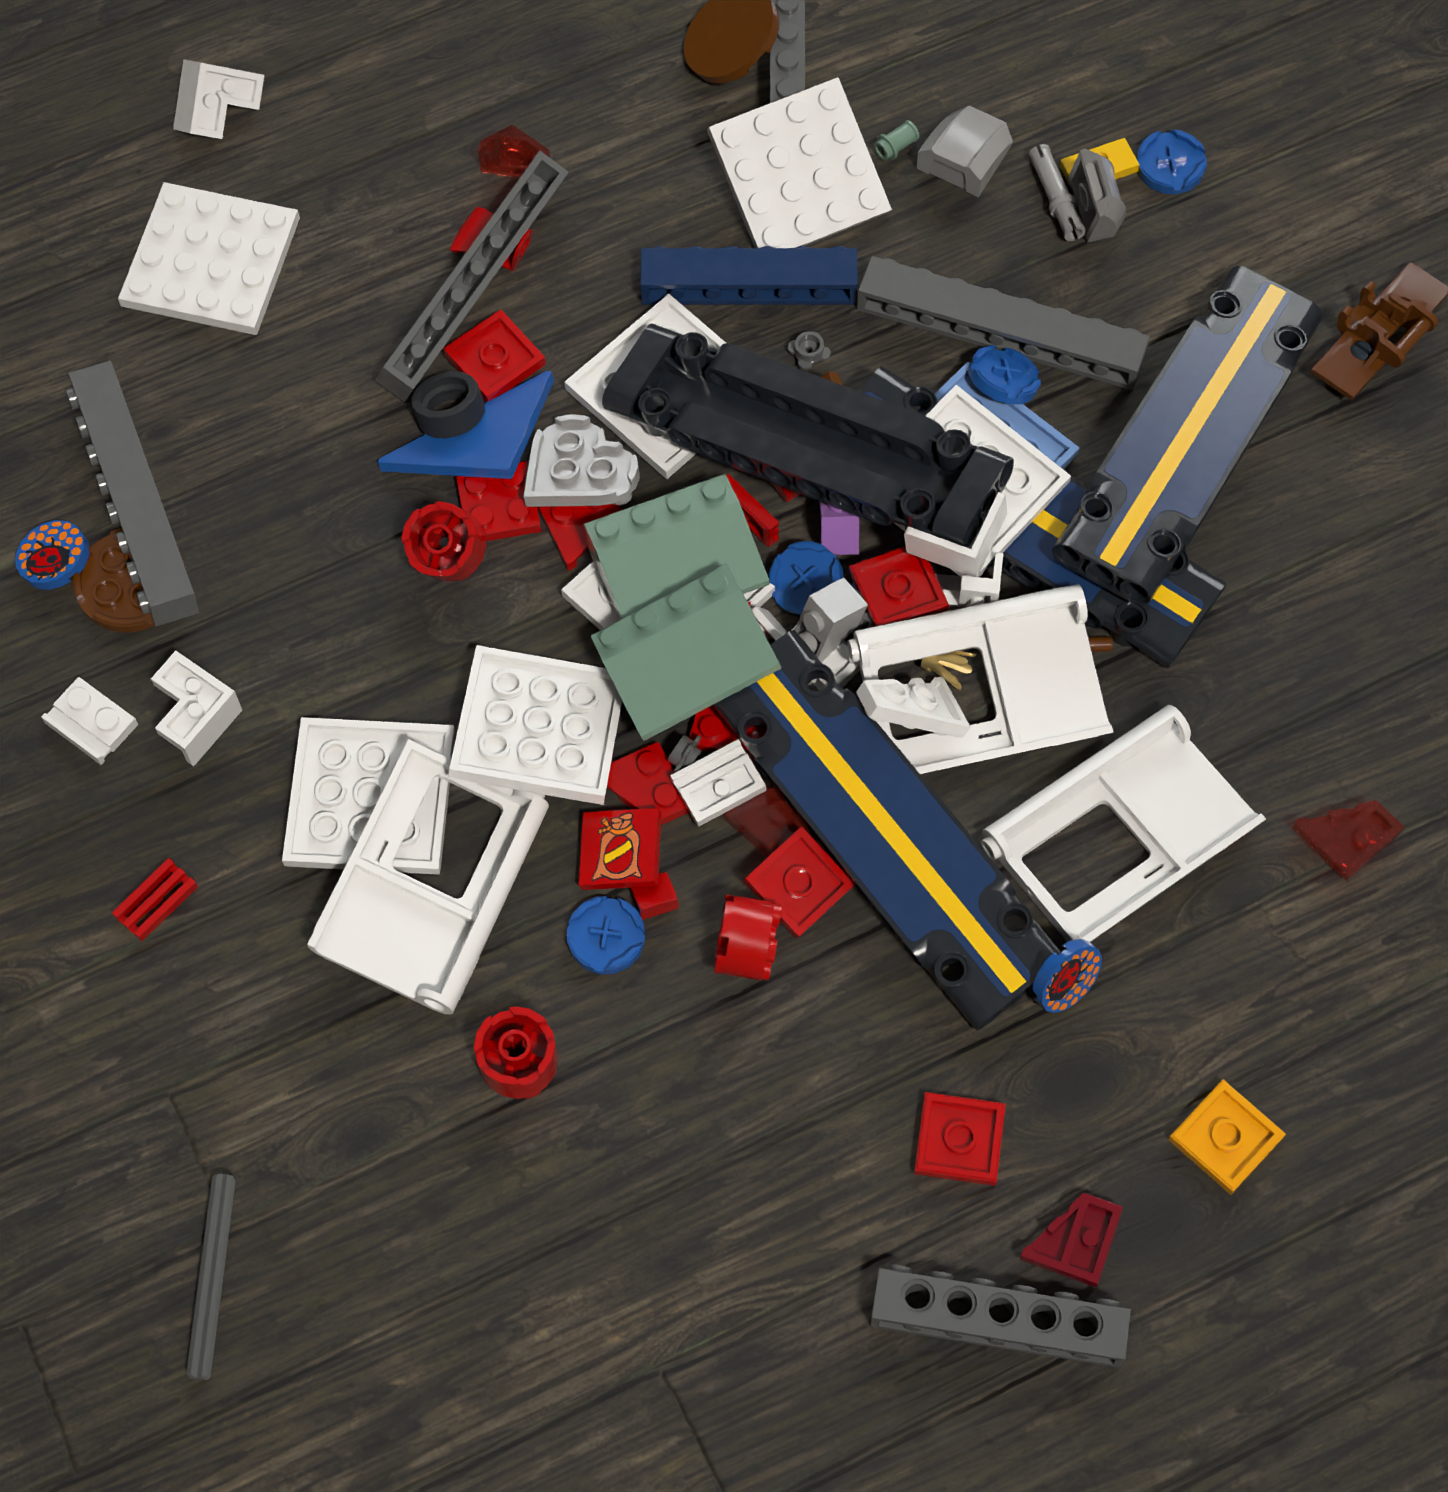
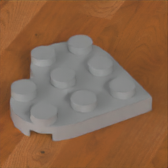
(578, 466)

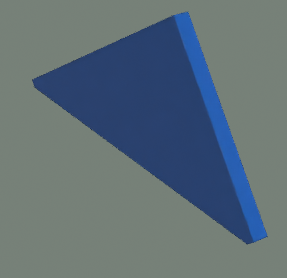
(489, 448)

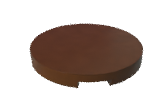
(730, 38)
(107, 590)

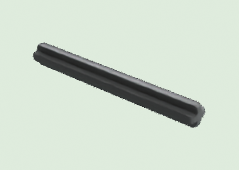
(211, 1277)

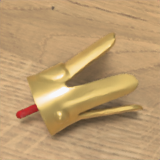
(951, 661)

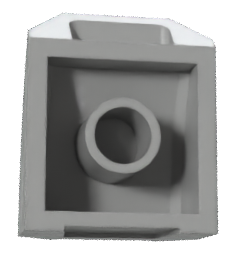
(966, 149)
(1096, 195)

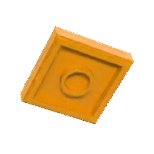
(1226, 1137)

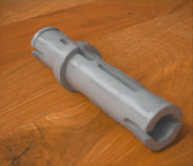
(1062, 203)

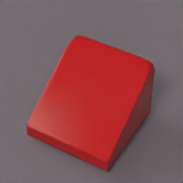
(656, 899)

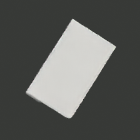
(205, 96)
(955, 556)
(972, 590)
(202, 707)

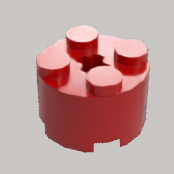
(465, 544)
(747, 937)
(505, 1033)

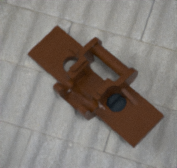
(1368, 327)

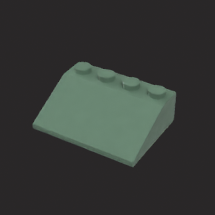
(673, 542)
(685, 652)

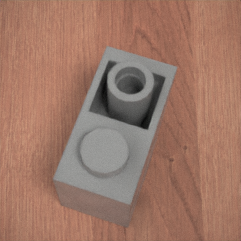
(830, 617)

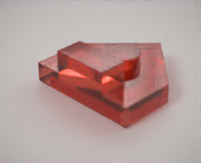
(508, 152)
(765, 821)

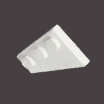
(914, 705)

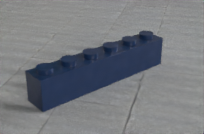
(750, 275)

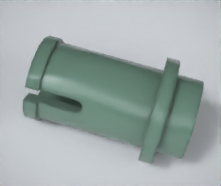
(889, 145)

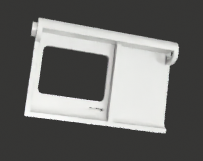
(1034, 667)
(1159, 792)
(404, 929)

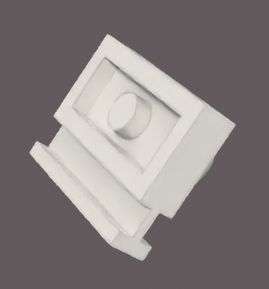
(90, 720)
(718, 783)

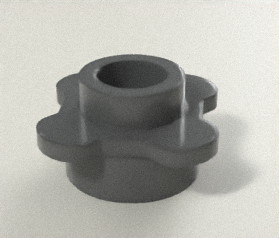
(809, 340)
(685, 753)

